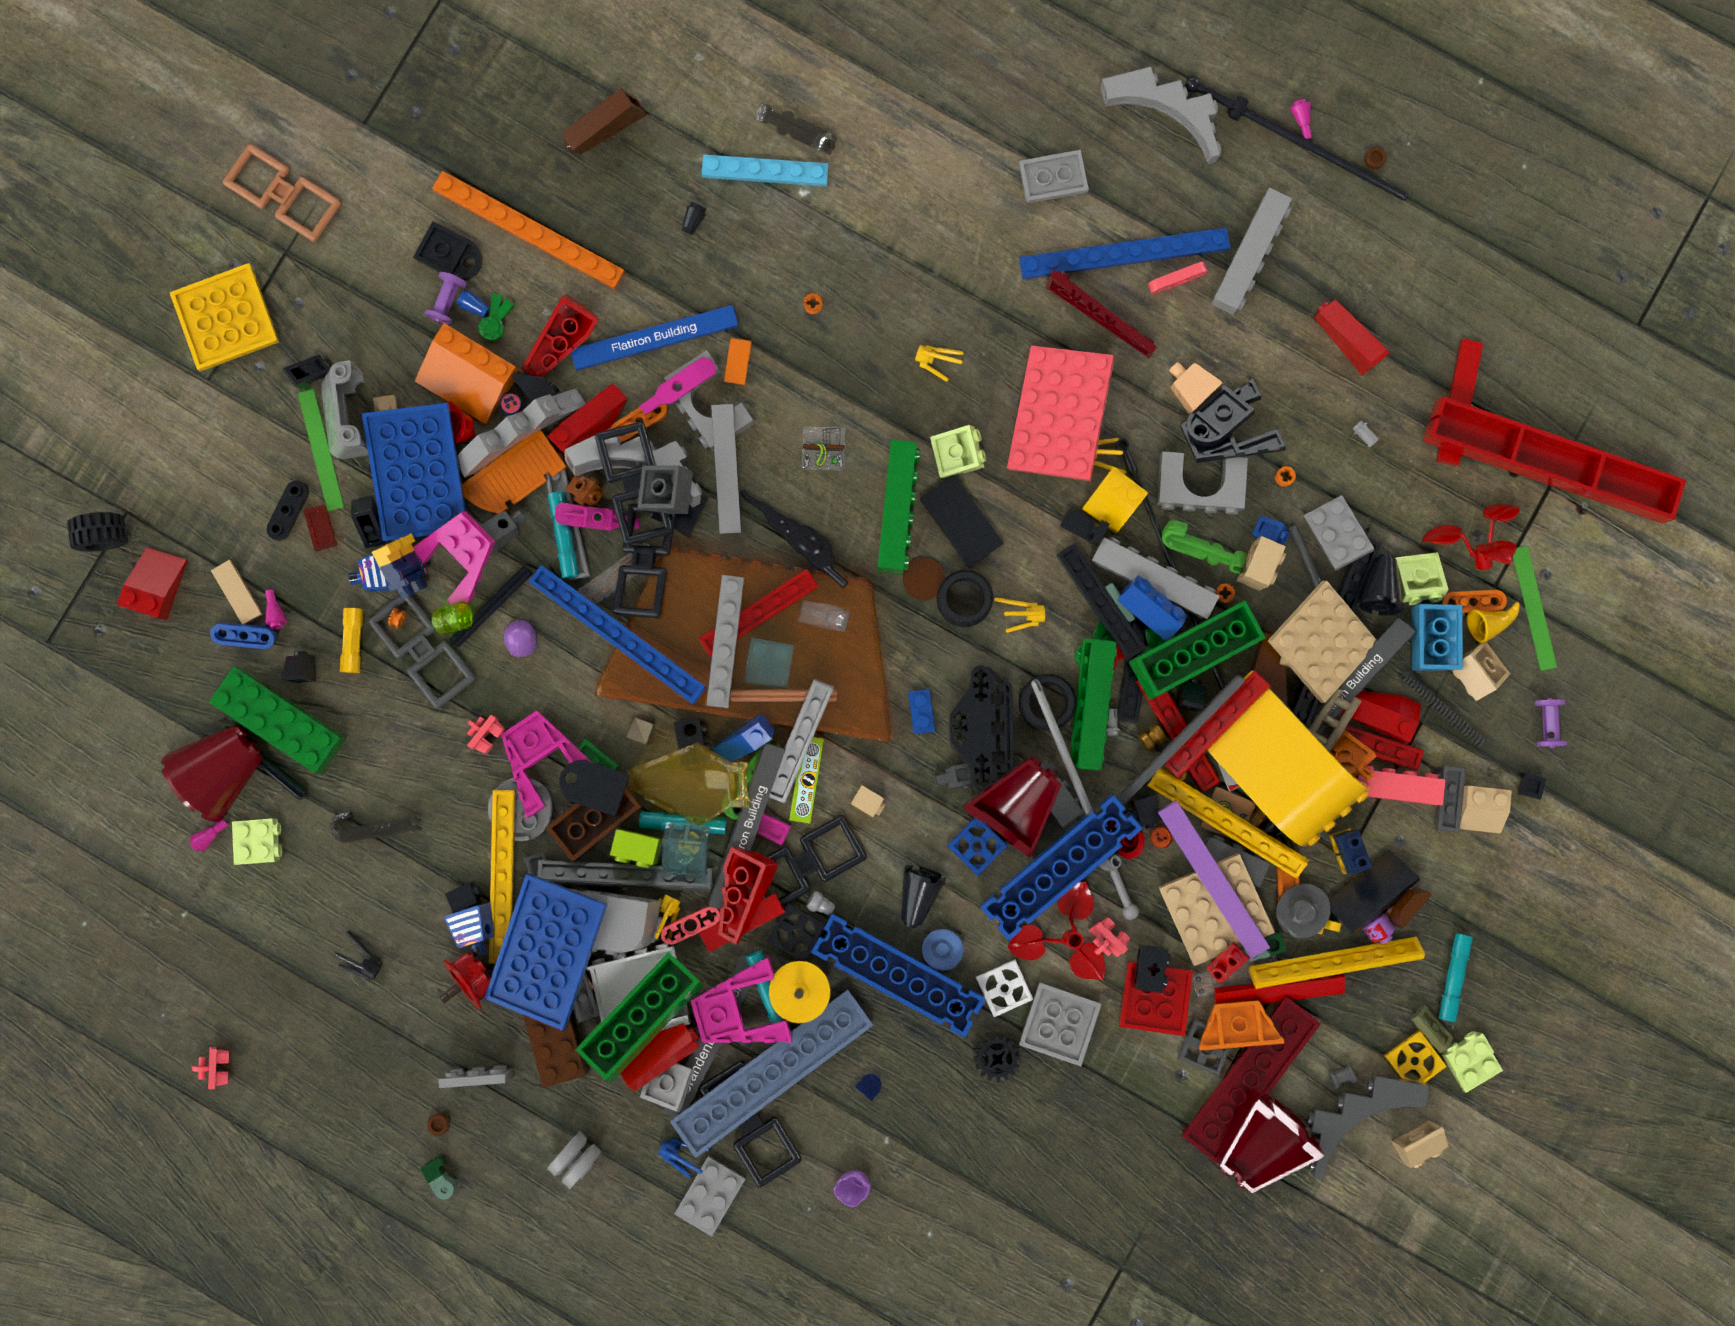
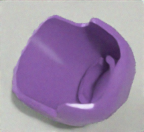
(520, 638)
(852, 1188)

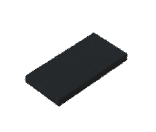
(961, 521)
(1372, 892)

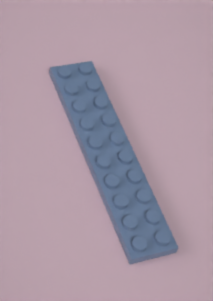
(770, 1074)

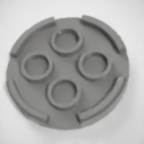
(531, 827)

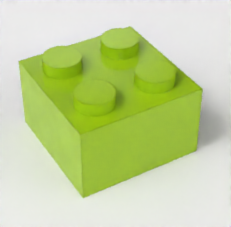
(636, 847)

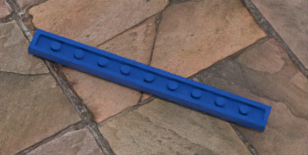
(1125, 253)
(618, 635)

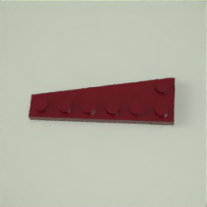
(1062, 287)

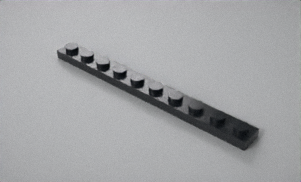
(1350, 591)

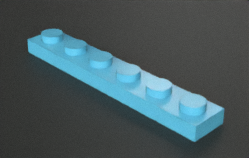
(765, 170)

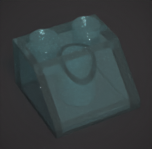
(769, 663)

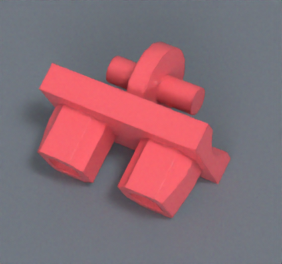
(479, 741)
(1106, 940)
(215, 1078)

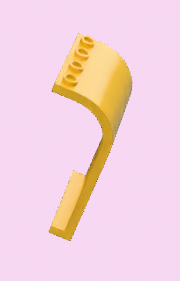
(1287, 770)

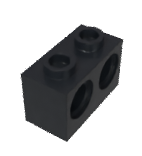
(683, 739)

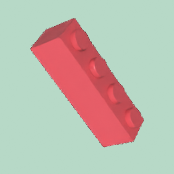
(1405, 786)

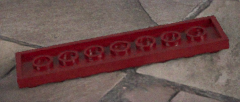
(1252, 1073)

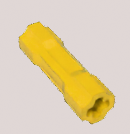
(350, 655)

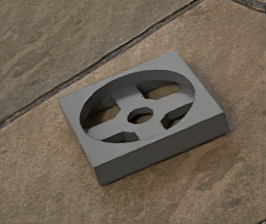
(1202, 1057)

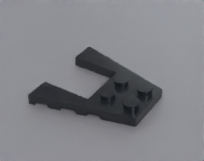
(1262, 444)

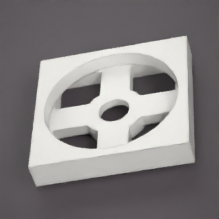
(995, 992)

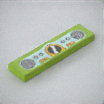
(806, 783)

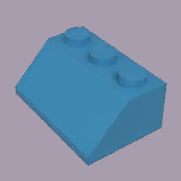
(1437, 637)

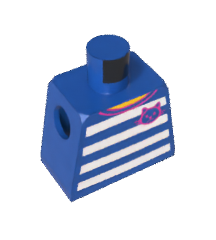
(369, 575)
(472, 927)

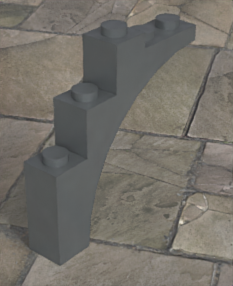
(1353, 1107)

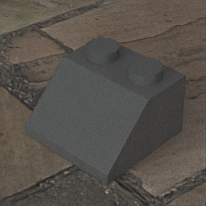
(665, 489)

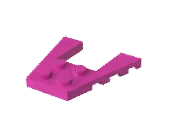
(467, 544)
(527, 745)
(720, 1016)

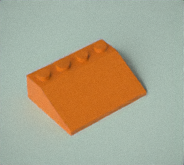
(466, 374)

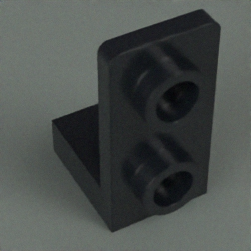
(1084, 526)

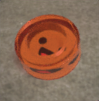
(1161, 837)

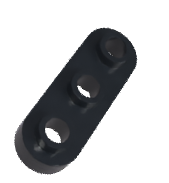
(295, 505)

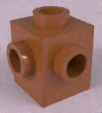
(585, 490)

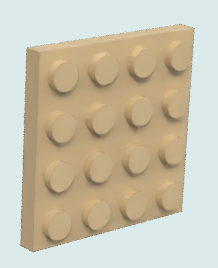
(1323, 641)
(1198, 916)

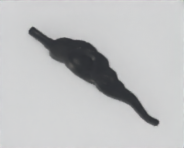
(802, 539)

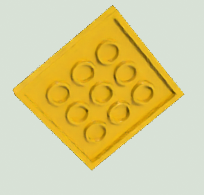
(224, 317)

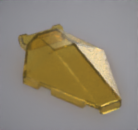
(692, 783)

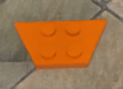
(1238, 1026)

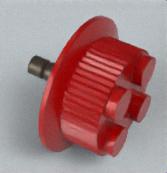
(469, 979)

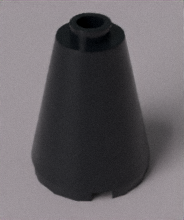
(1383, 588)
(919, 894)

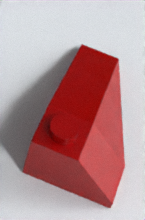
(563, 333)
(590, 419)
(1388, 714)

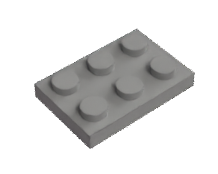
(1053, 176)
(1338, 533)
(476, 1076)
(710, 1195)

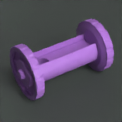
(445, 298)
(1550, 715)

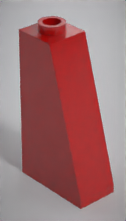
(1350, 336)
(660, 1054)

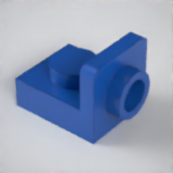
(1271, 530)

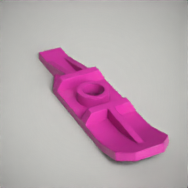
(689, 379)
(584, 517)

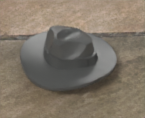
(1303, 910)

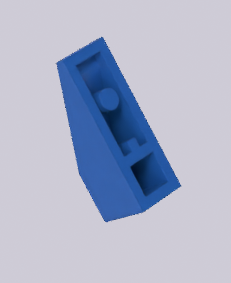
(745, 739)

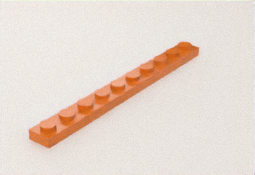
(528, 230)

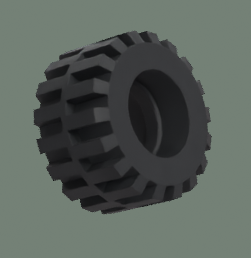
(97, 531)

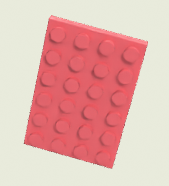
(1061, 413)

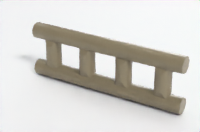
(1338, 725)

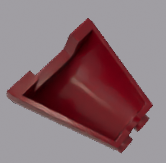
(212, 771)
(1018, 804)
(1269, 1145)

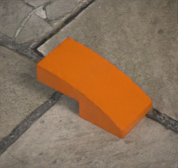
(738, 361)

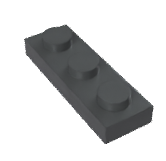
(1449, 813)

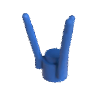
(670, 1152)

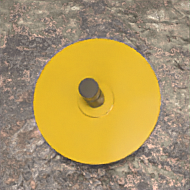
(799, 992)

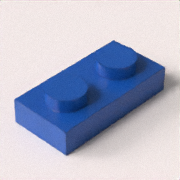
(921, 711)

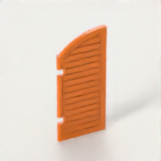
(514, 474)

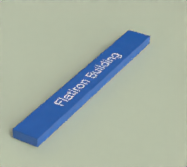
(654, 338)

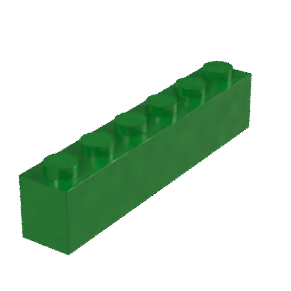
(1092, 703)

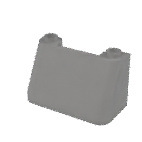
(339, 382)

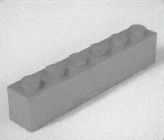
(1251, 251)
(1178, 590)
(725, 641)

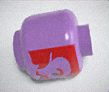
(1380, 929)

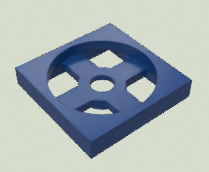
(983, 851)

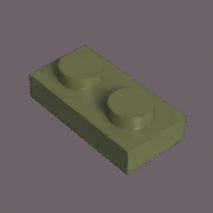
(1432, 1028)

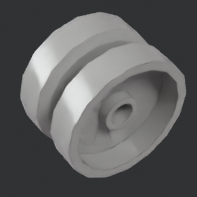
(574, 1160)

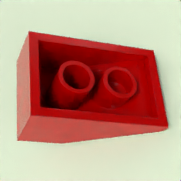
(153, 584)

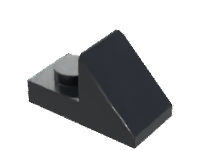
(306, 371)

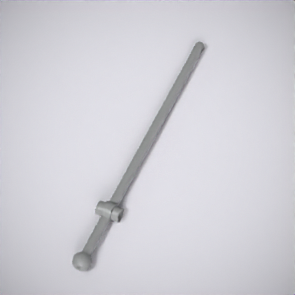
(1112, 863)

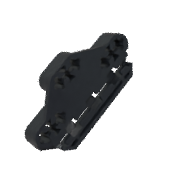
(980, 733)

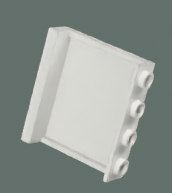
(618, 977)

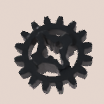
(990, 1065)

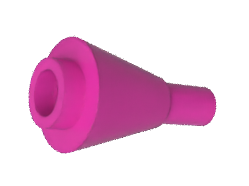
(1301, 112)
(274, 616)
(204, 838)

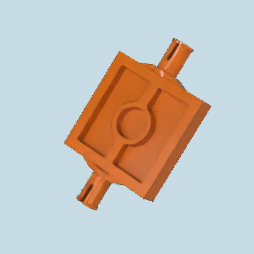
(1353, 755)

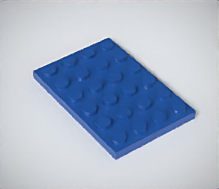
(414, 469)
(545, 951)

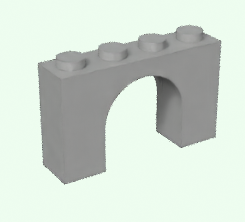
(703, 424)
(1173, 492)

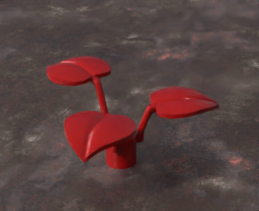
(1484, 553)
(1083, 963)

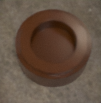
(1375, 158)
(438, 1124)

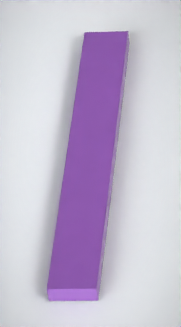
(1213, 879)

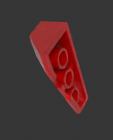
(744, 887)

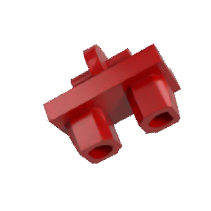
(1227, 962)

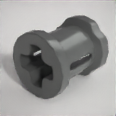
(1342, 1076)

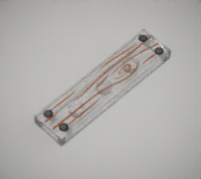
(606, 582)
(1205, 983)

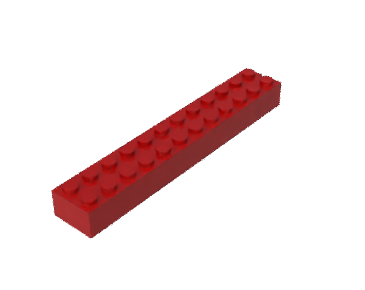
(1554, 460)

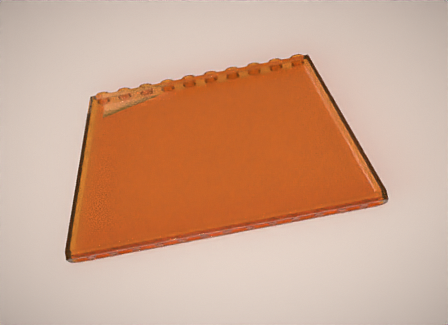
(690, 609)

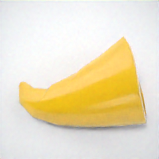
(1488, 624)

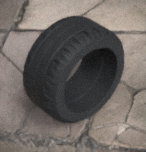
(970, 576)
(1067, 690)

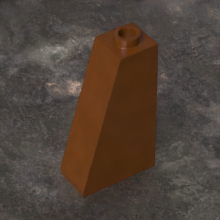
(603, 121)
(1268, 665)

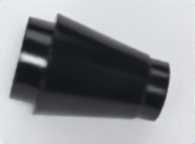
(693, 217)

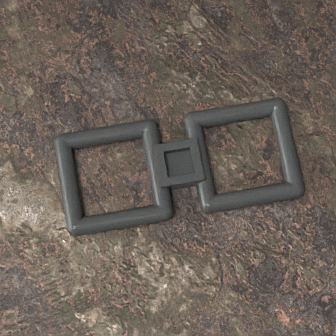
(422, 651)

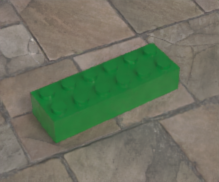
(897, 504)
(1197, 650)
(277, 720)
(639, 1017)

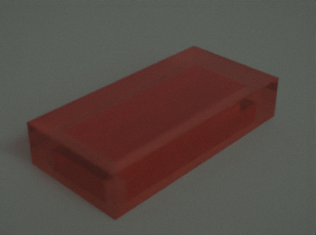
(320, 528)

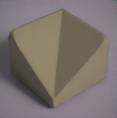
(640, 731)

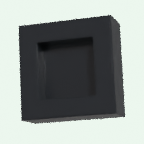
(1531, 786)

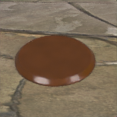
(923, 578)

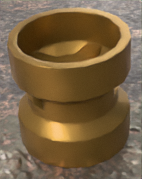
(1152, 737)

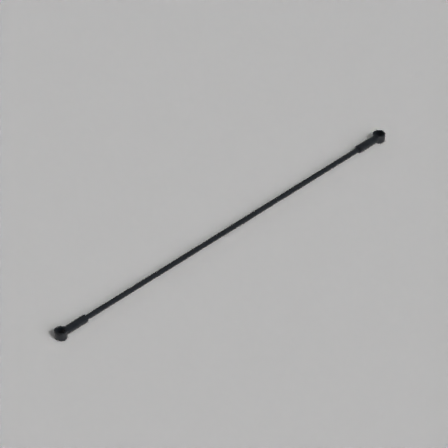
(1133, 472)

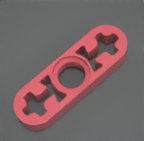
(1177, 278)
(699, 928)

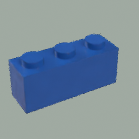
(1152, 607)

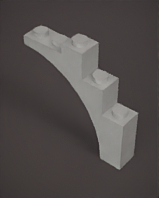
(1142, 89)
(517, 427)
(586, 458)

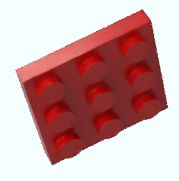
(1157, 1011)

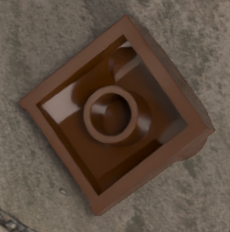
(1407, 906)

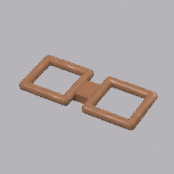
(282, 192)

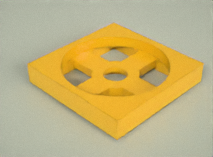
(1428, 1050)

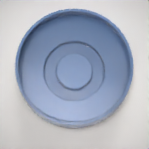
(942, 949)

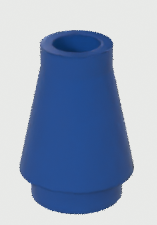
(470, 302)

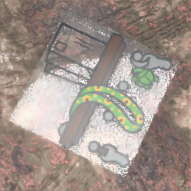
(823, 448)

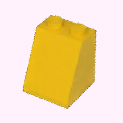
(1115, 500)

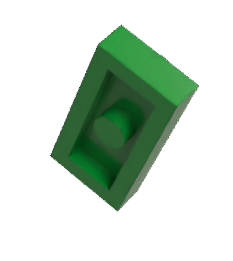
(596, 755)

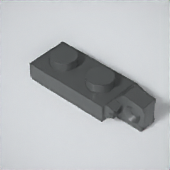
(959, 776)

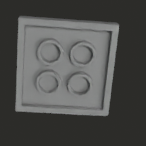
(1060, 1024)

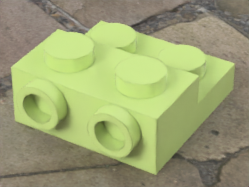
(958, 451)
(1422, 578)
(256, 841)
(1471, 1061)

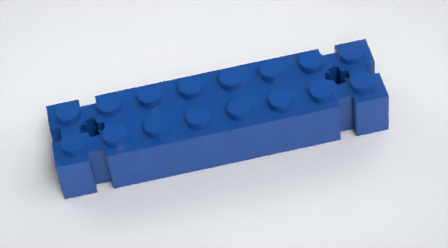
(1060, 866)
(898, 975)

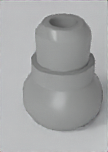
(819, 903)

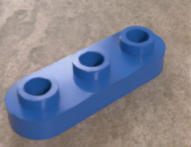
(235, 637)

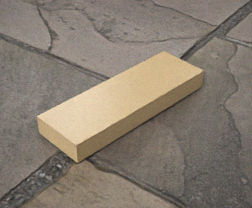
(237, 592)

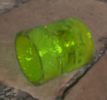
(452, 618)

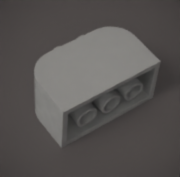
(627, 922)

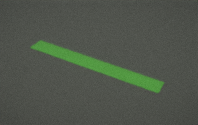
(320, 450)
(1534, 609)

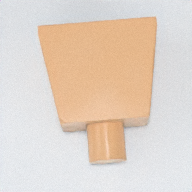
(1193, 385)

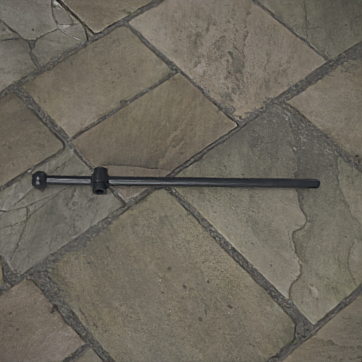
(1239, 108)

